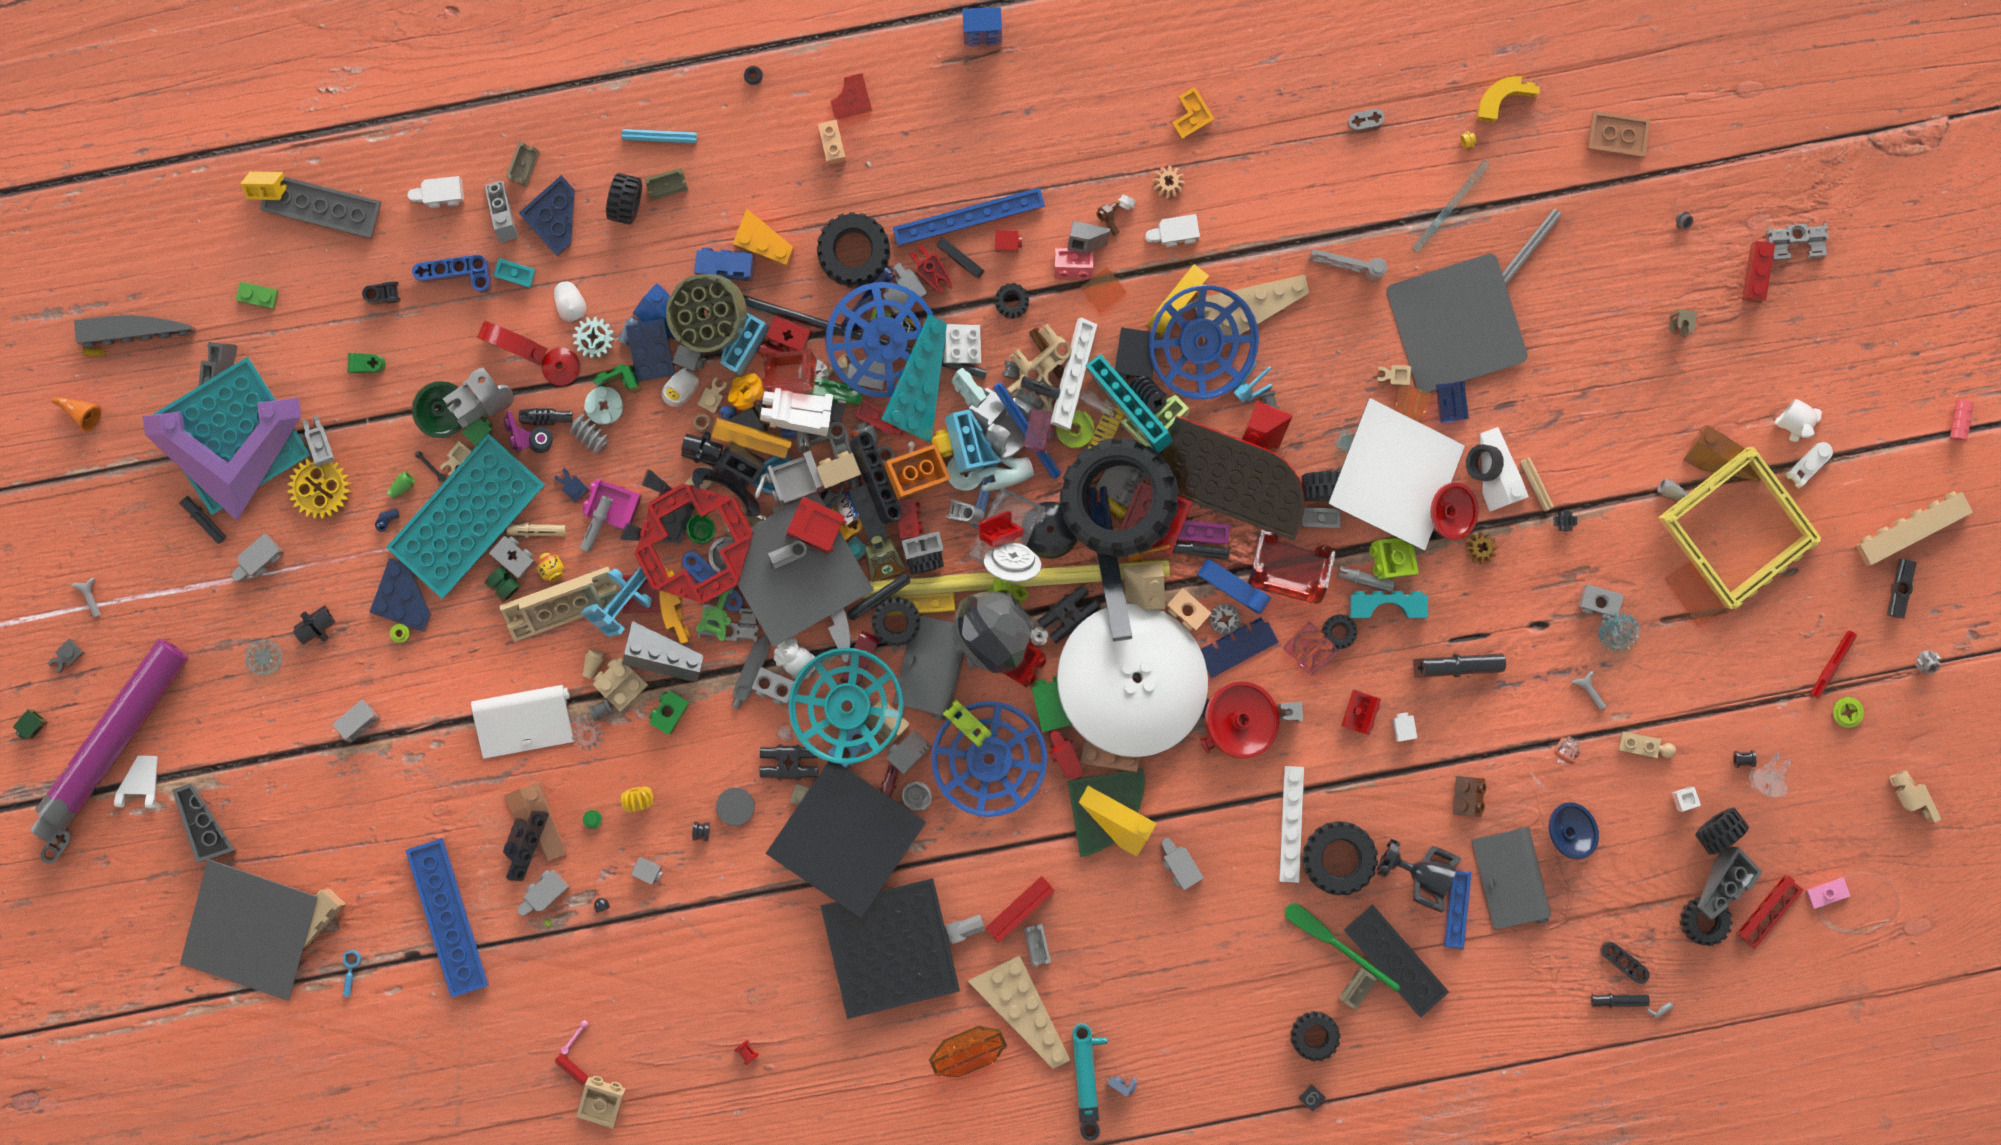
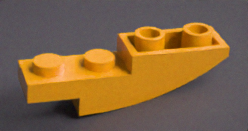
(671, 615)

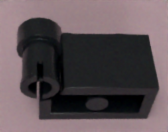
(751, 418)

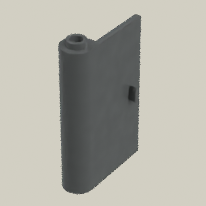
(934, 676)
(1518, 882)

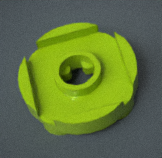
(1085, 434)

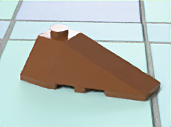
(1714, 450)

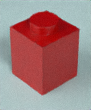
(1007, 241)

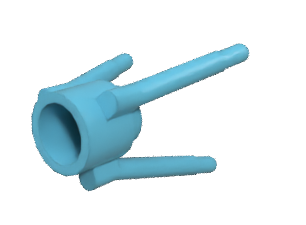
(1243, 392)

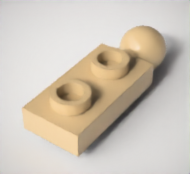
(1645, 745)

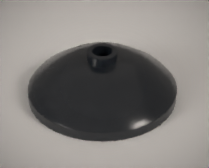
(1052, 544)

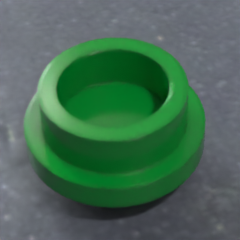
(592, 819)

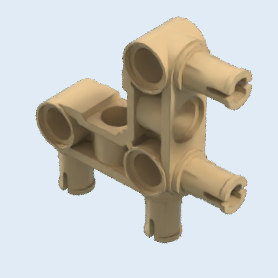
(1041, 364)

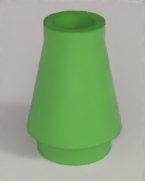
(401, 484)

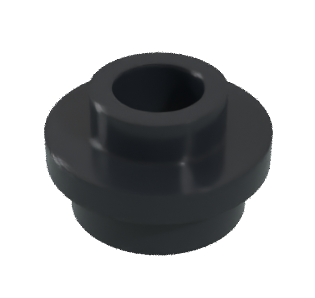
(753, 69)

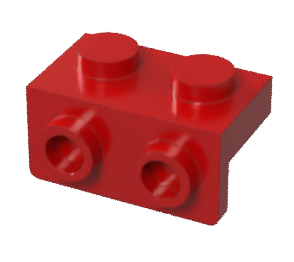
(908, 522)
(999, 530)
(1361, 712)

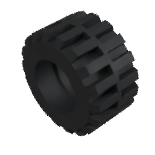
(624, 198)
(1319, 485)
(889, 637)
(1722, 831)
(1709, 938)
(1332, 1036)

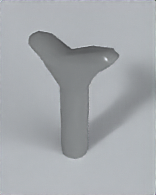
(86, 588)
(1586, 683)

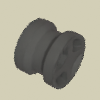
(1011, 370)

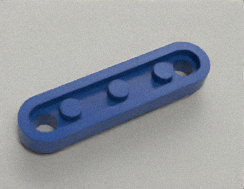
(702, 571)

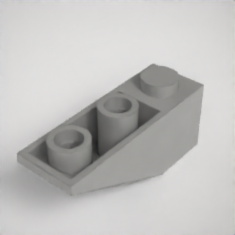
(501, 212)

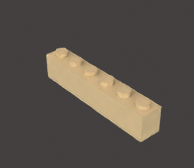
(1914, 528)

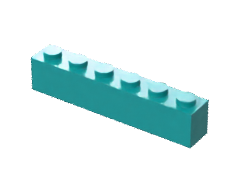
(1129, 403)

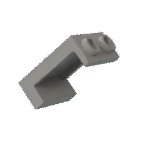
(795, 479)

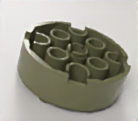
(725, 316)

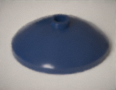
(1580, 829)

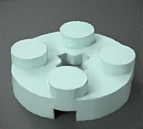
(614, 403)
(960, 481)

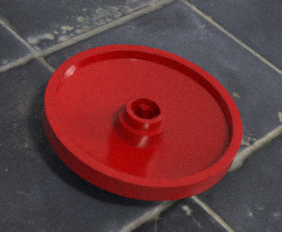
(1242, 720)

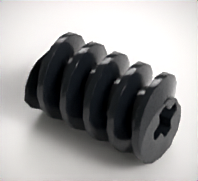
(1149, 393)

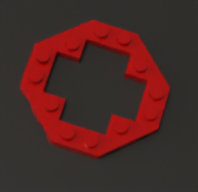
(733, 555)

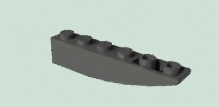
(125, 329)

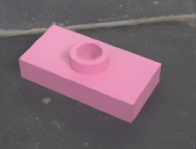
(1828, 893)

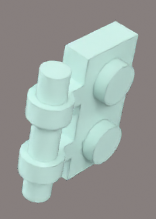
(968, 389)

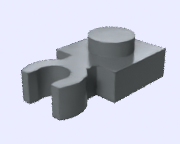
(67, 653)

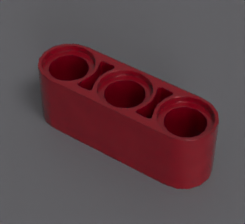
(866, 643)

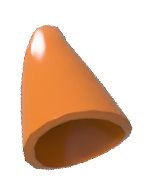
(82, 413)

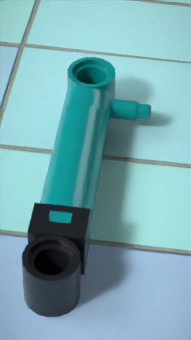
(1086, 1079)

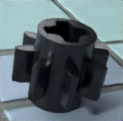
(1565, 521)

